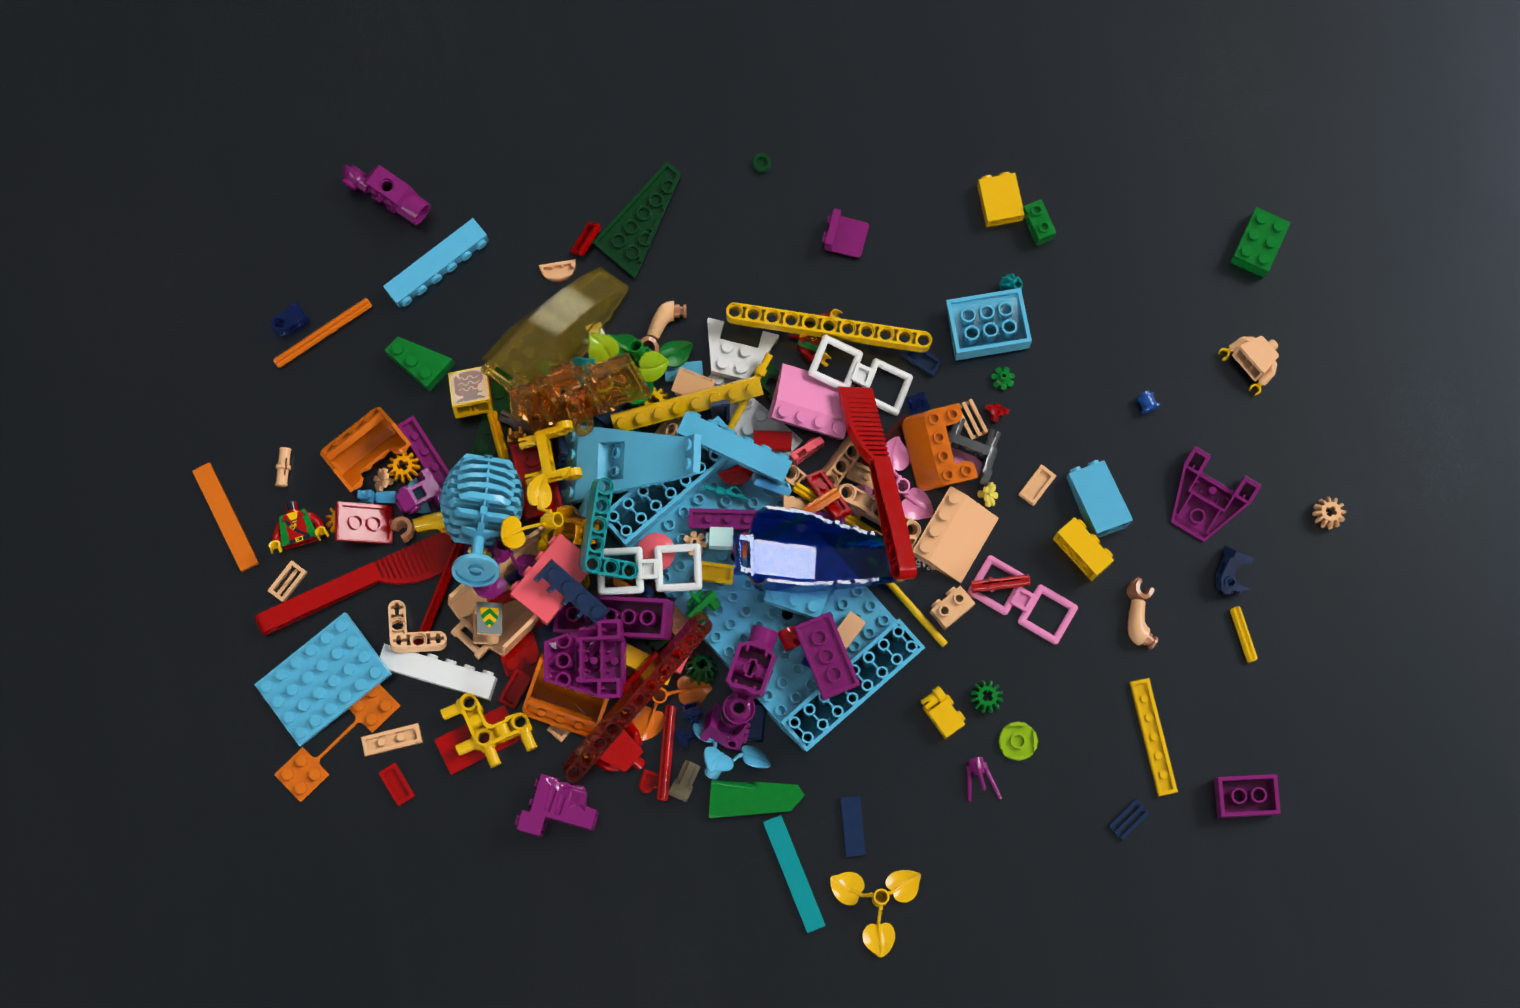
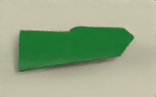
(752, 798)

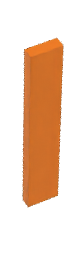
(225, 517)

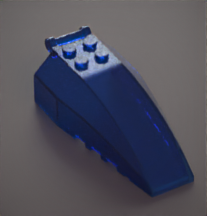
(807, 553)

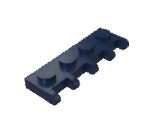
(572, 591)

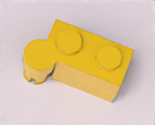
(942, 712)

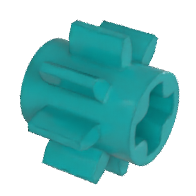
(1010, 282)

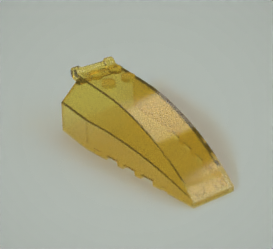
(555, 329)

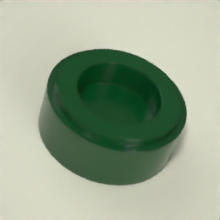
(761, 163)

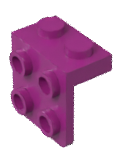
(845, 235)

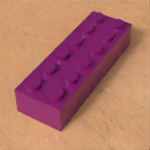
(640, 617)

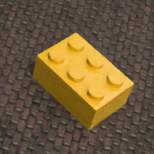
(1083, 548)

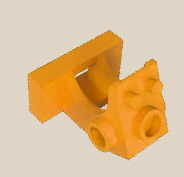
(572, 526)

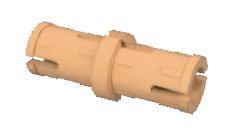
(283, 467)

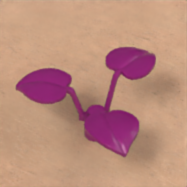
(501, 554)

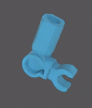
(383, 497)

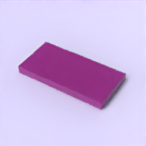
(826, 656)

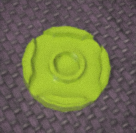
(1018, 741)

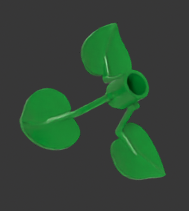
(675, 351)

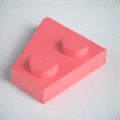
(807, 450)

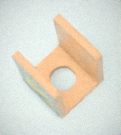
(487, 623)

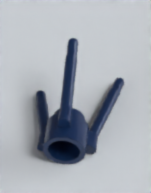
(649, 592)

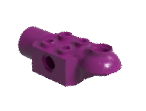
(388, 189)
(750, 673)

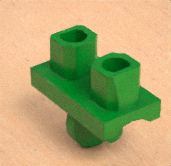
(708, 599)

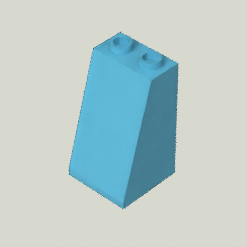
(1098, 499)

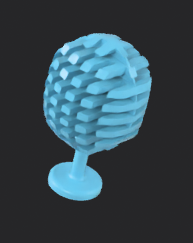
(473, 506)

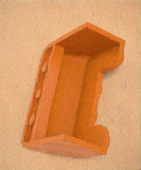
(363, 446)
(931, 449)
(556, 705)

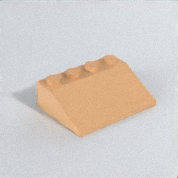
(955, 535)

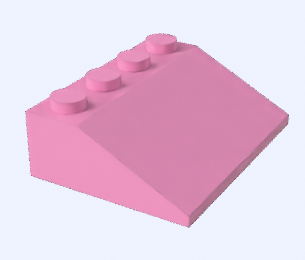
(807, 403)

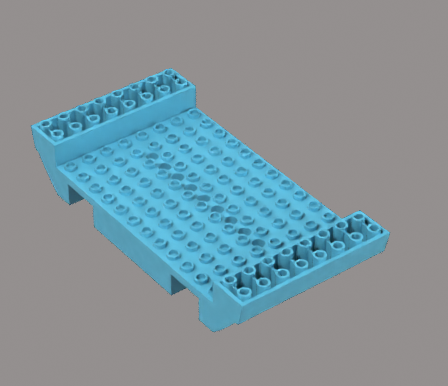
(792, 692)

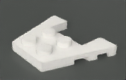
(732, 358)

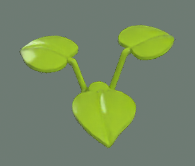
(651, 363)

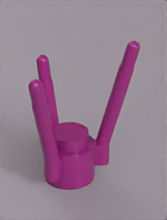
(977, 767)

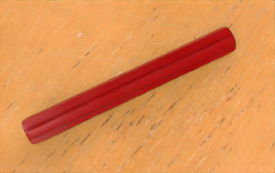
(666, 753)

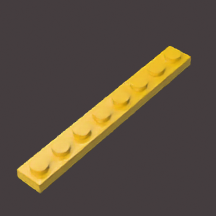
(677, 406)

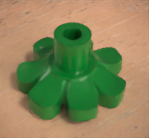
(1003, 378)

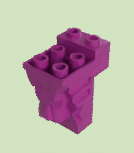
(559, 803)

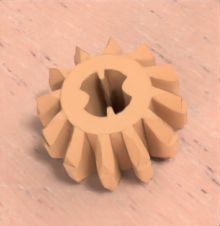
(1335, 518)

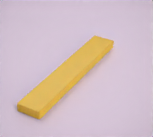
(1153, 737)

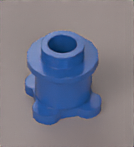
(1147, 402)

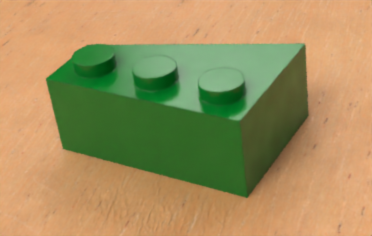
(419, 362)

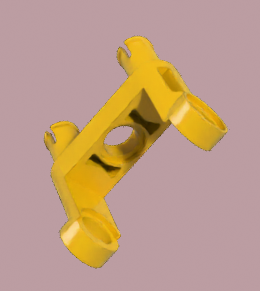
(542, 440)

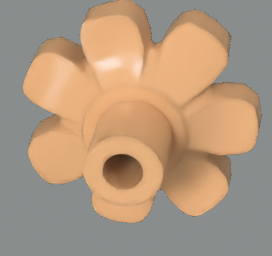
(382, 479)
(694, 538)

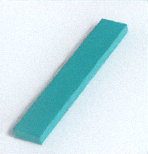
(794, 874)

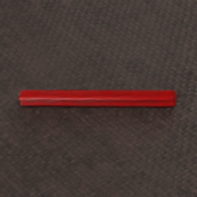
(439, 591)

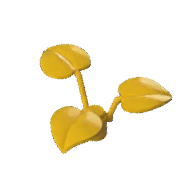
(538, 494)
(902, 884)

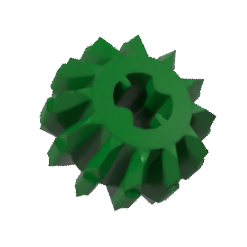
(979, 696)

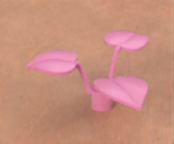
(916, 502)

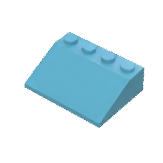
(988, 324)

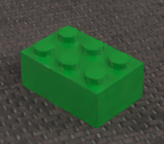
(1260, 242)

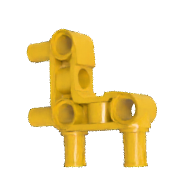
(497, 732)

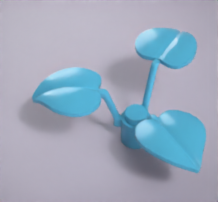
(718, 761)

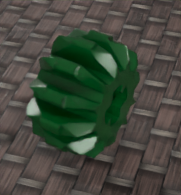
(701, 668)

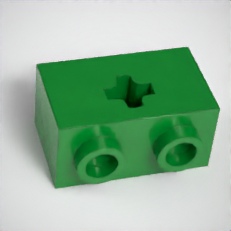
(1039, 222)

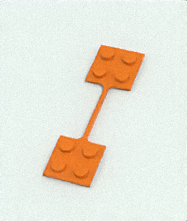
(304, 773)

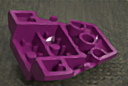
(589, 659)

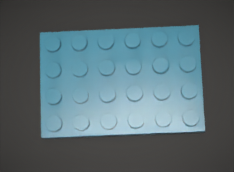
(323, 679)

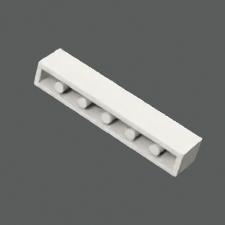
(440, 672)

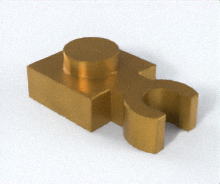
(513, 436)

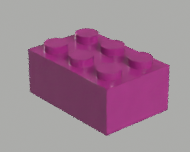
(1247, 796)

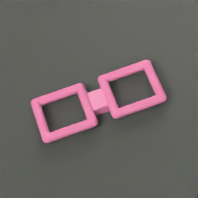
(1024, 601)

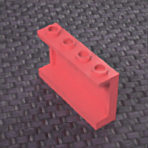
(534, 594)

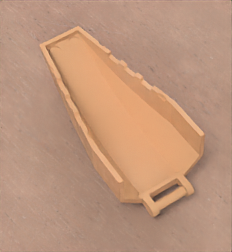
(516, 618)

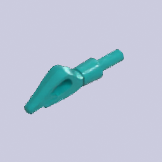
(728, 492)

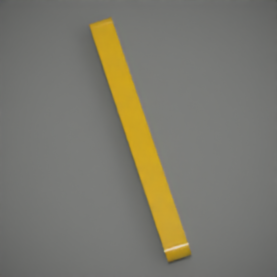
(837, 323)

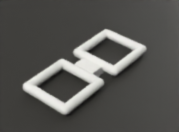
(860, 373)
(653, 569)

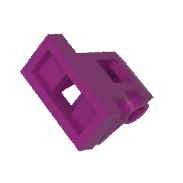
(408, 502)
(722, 732)

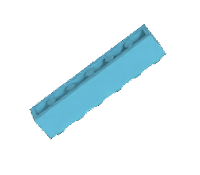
(436, 263)
(735, 448)

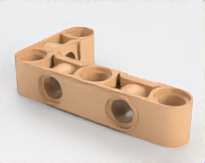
(864, 504)

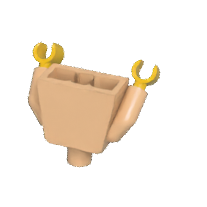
(1256, 357)

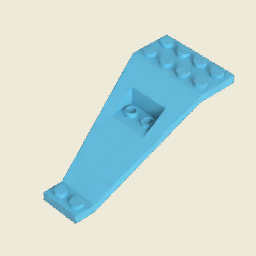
(628, 459)

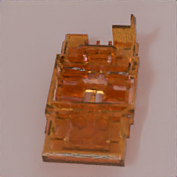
(606, 383)

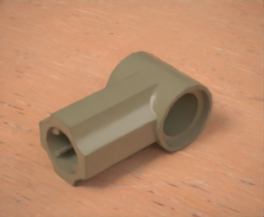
(683, 784)

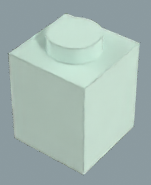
(720, 538)

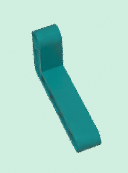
(599, 536)

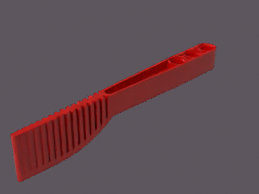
(866, 434)
(405, 567)

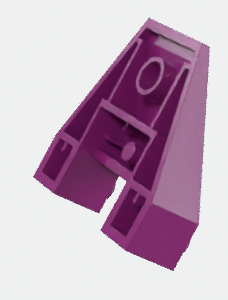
(1205, 503)

